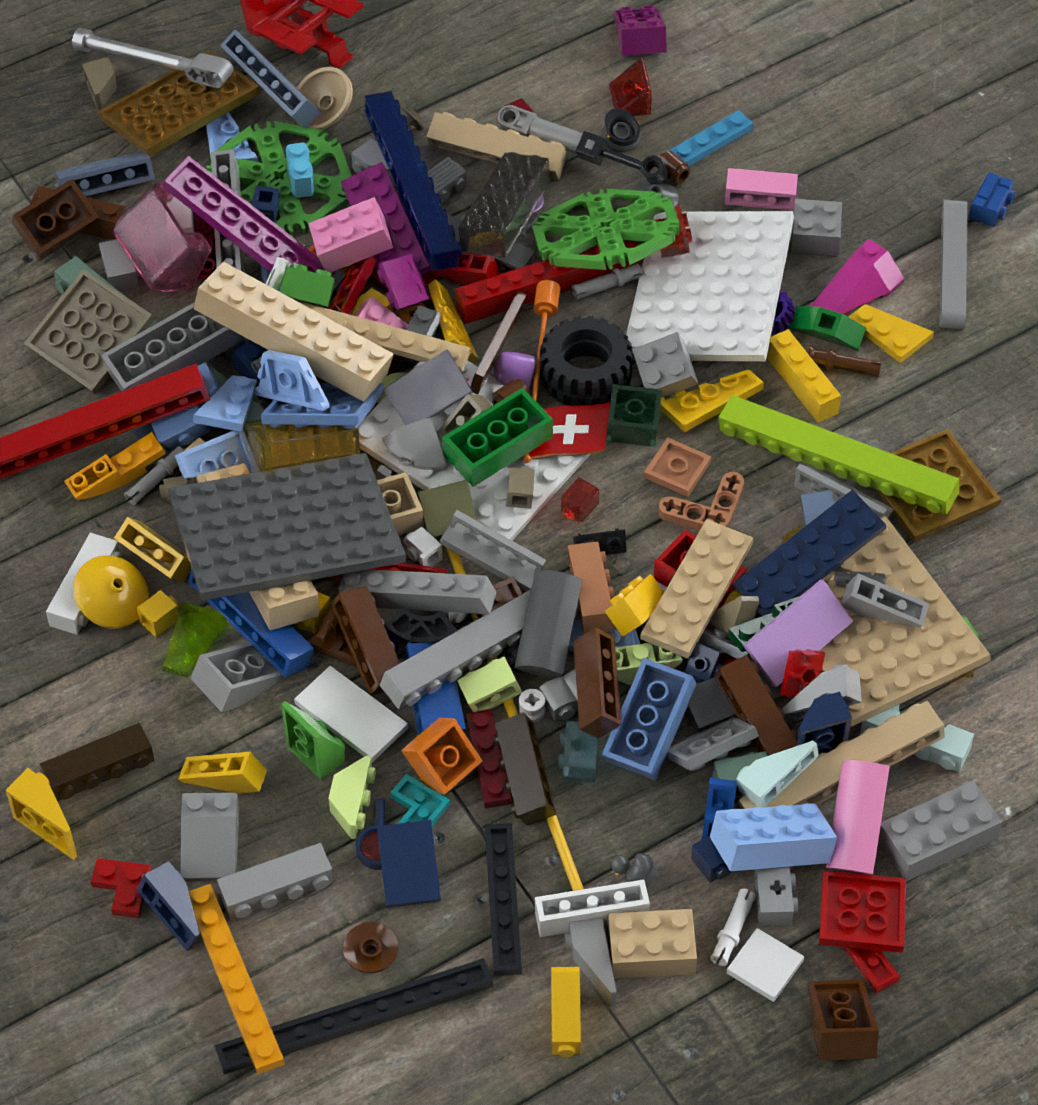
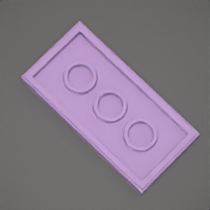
(803, 625)

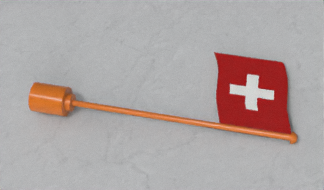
(575, 428)

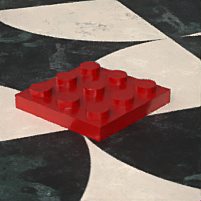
(862, 911)

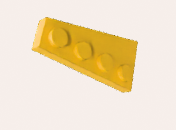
(449, 318)
(709, 400)

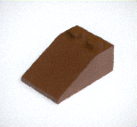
(54, 219)
(842, 1020)

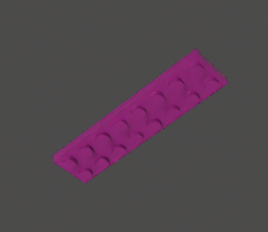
(236, 217)

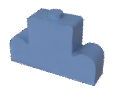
(179, 427)

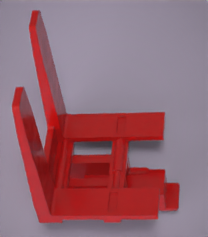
(305, 30)

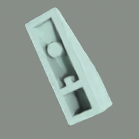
(772, 774)

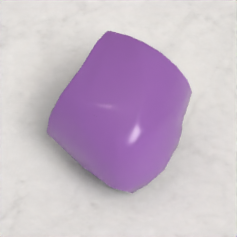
(514, 366)

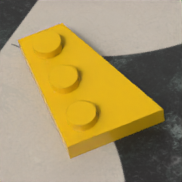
(891, 333)

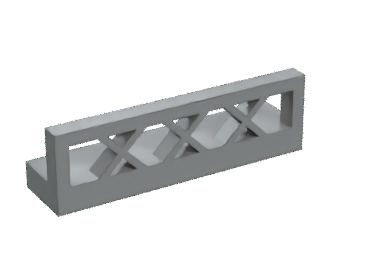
(813, 480)
(491, 553)

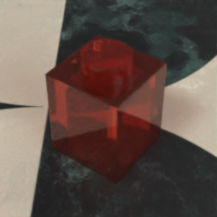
(579, 500)

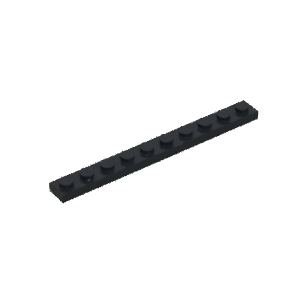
(364, 1012)

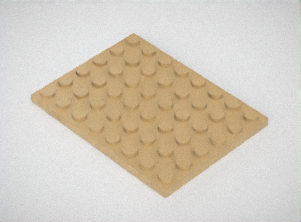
(894, 657)

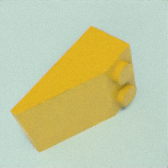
(38, 810)

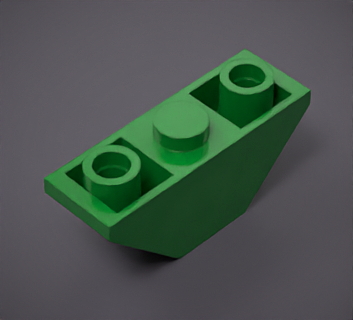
(828, 326)

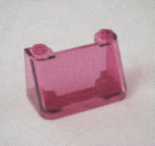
(158, 245)

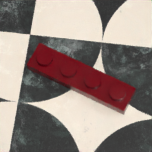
(489, 771)

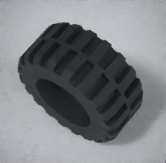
(585, 338)

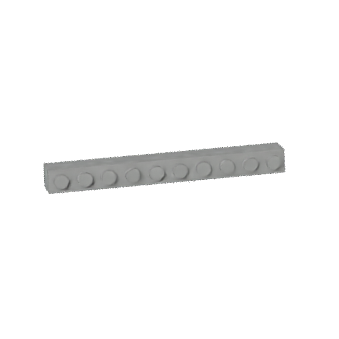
(226, 169)

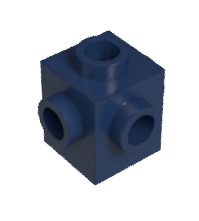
(704, 662)

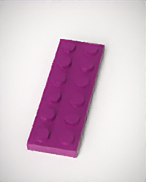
(377, 183)

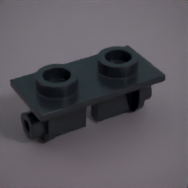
(609, 541)

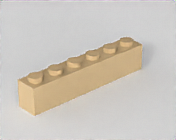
(490, 143)

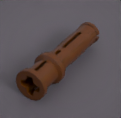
(831, 360)

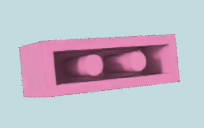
(761, 189)

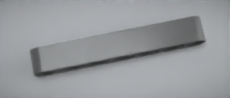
(953, 264)

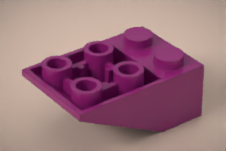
(640, 30)
(403, 282)

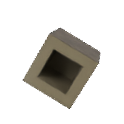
(520, 487)

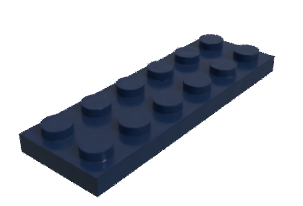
(811, 553)

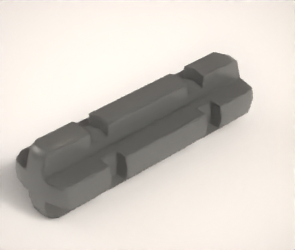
(843, 578)

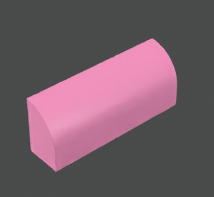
(858, 816)

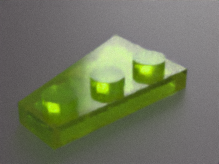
(192, 636)

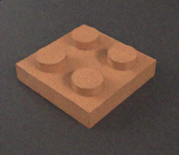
(677, 467)

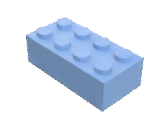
(773, 837)

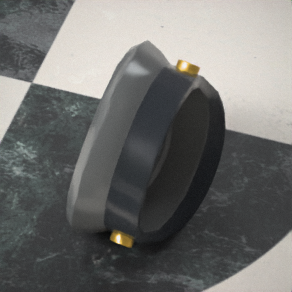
(621, 130)

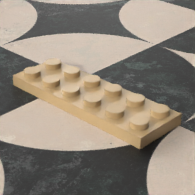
(697, 588)

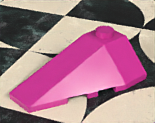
(861, 279)

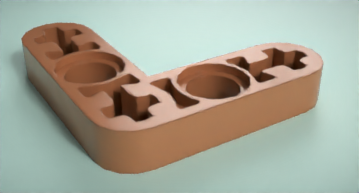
(713, 513)

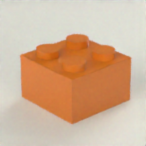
(442, 755)

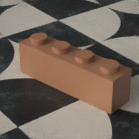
(588, 564)

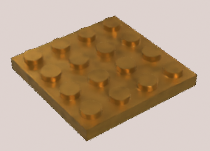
(947, 456)

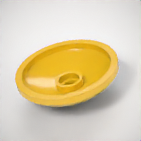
(103, 601)

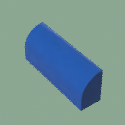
(442, 703)

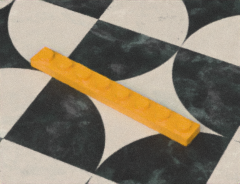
(235, 981)

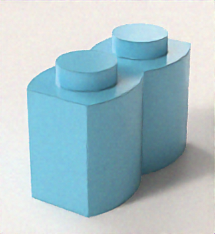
(299, 170)

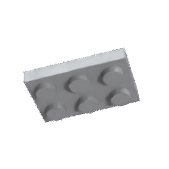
(712, 743)

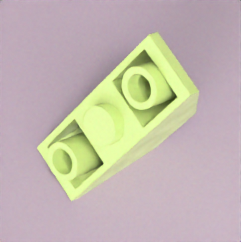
(630, 657)
(350, 795)

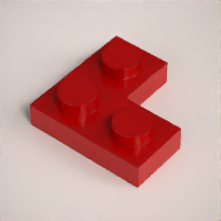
(123, 878)

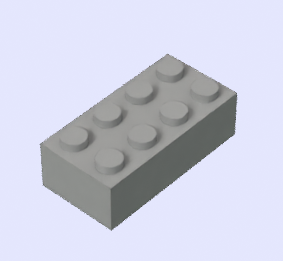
(939, 830)

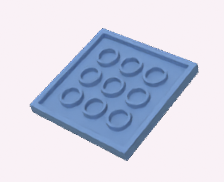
(343, 410)

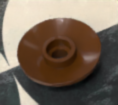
(370, 937)

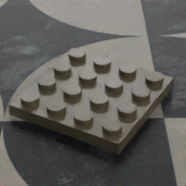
(84, 326)

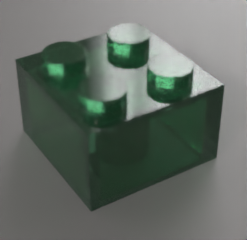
(634, 415)

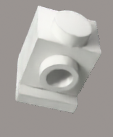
(423, 548)

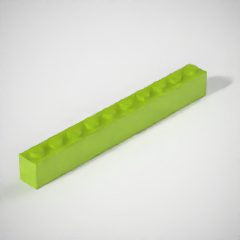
(839, 455)

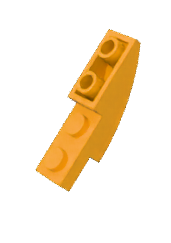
(109, 474)

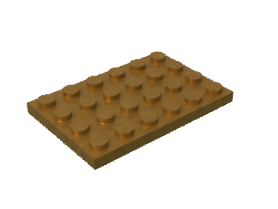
(174, 108)

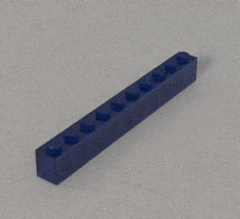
(412, 181)

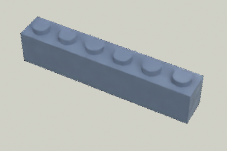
(270, 79)

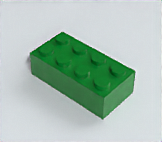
(497, 437)

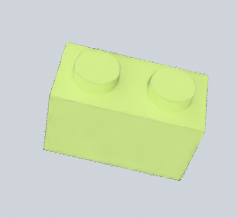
(489, 685)

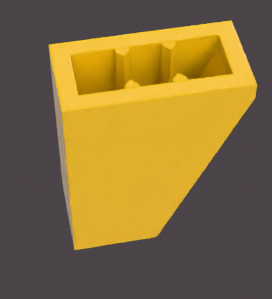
(565, 1011)

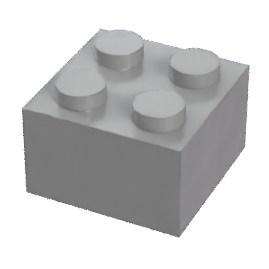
(816, 227)
(665, 365)

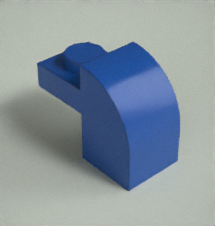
(720, 797)

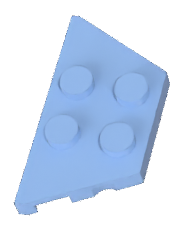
(289, 380)

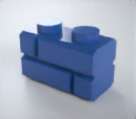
(992, 199)

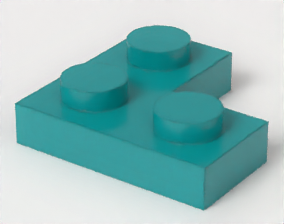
(420, 800)

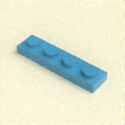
(713, 138)

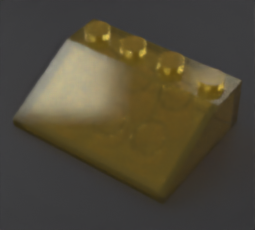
(295, 446)

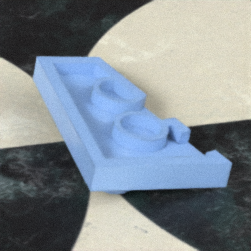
(222, 131)
(228, 405)

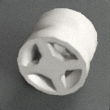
(526, 701)

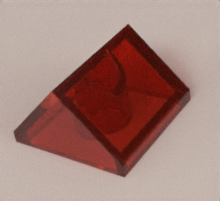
(633, 90)

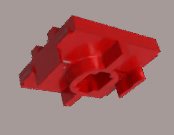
(801, 670)

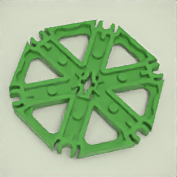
(274, 165)
(606, 229)

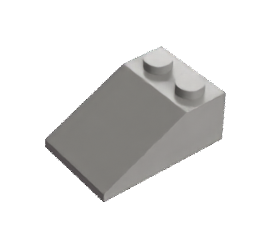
(234, 675)
(209, 835)

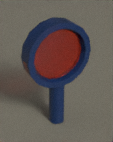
(367, 841)

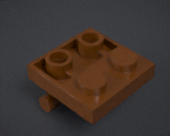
(331, 640)

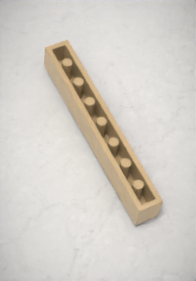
(884, 745)

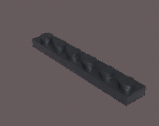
(503, 899)

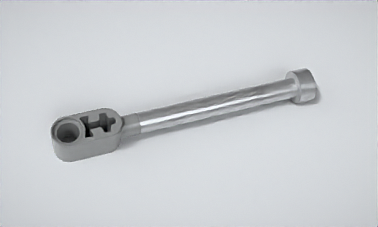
(203, 69)

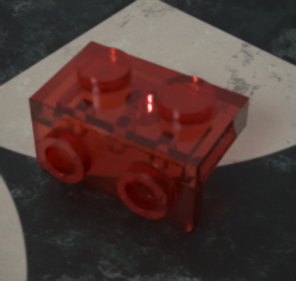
(682, 241)

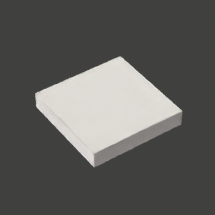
(765, 964)

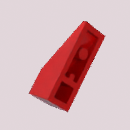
(471, 269)

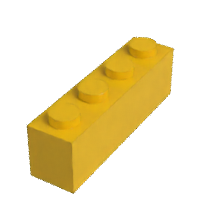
(803, 376)

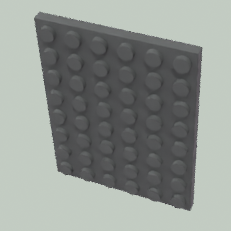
(285, 526)

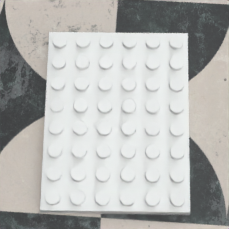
(721, 291)
(489, 495)

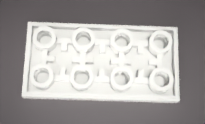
(351, 713)

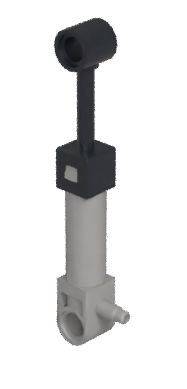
(585, 144)

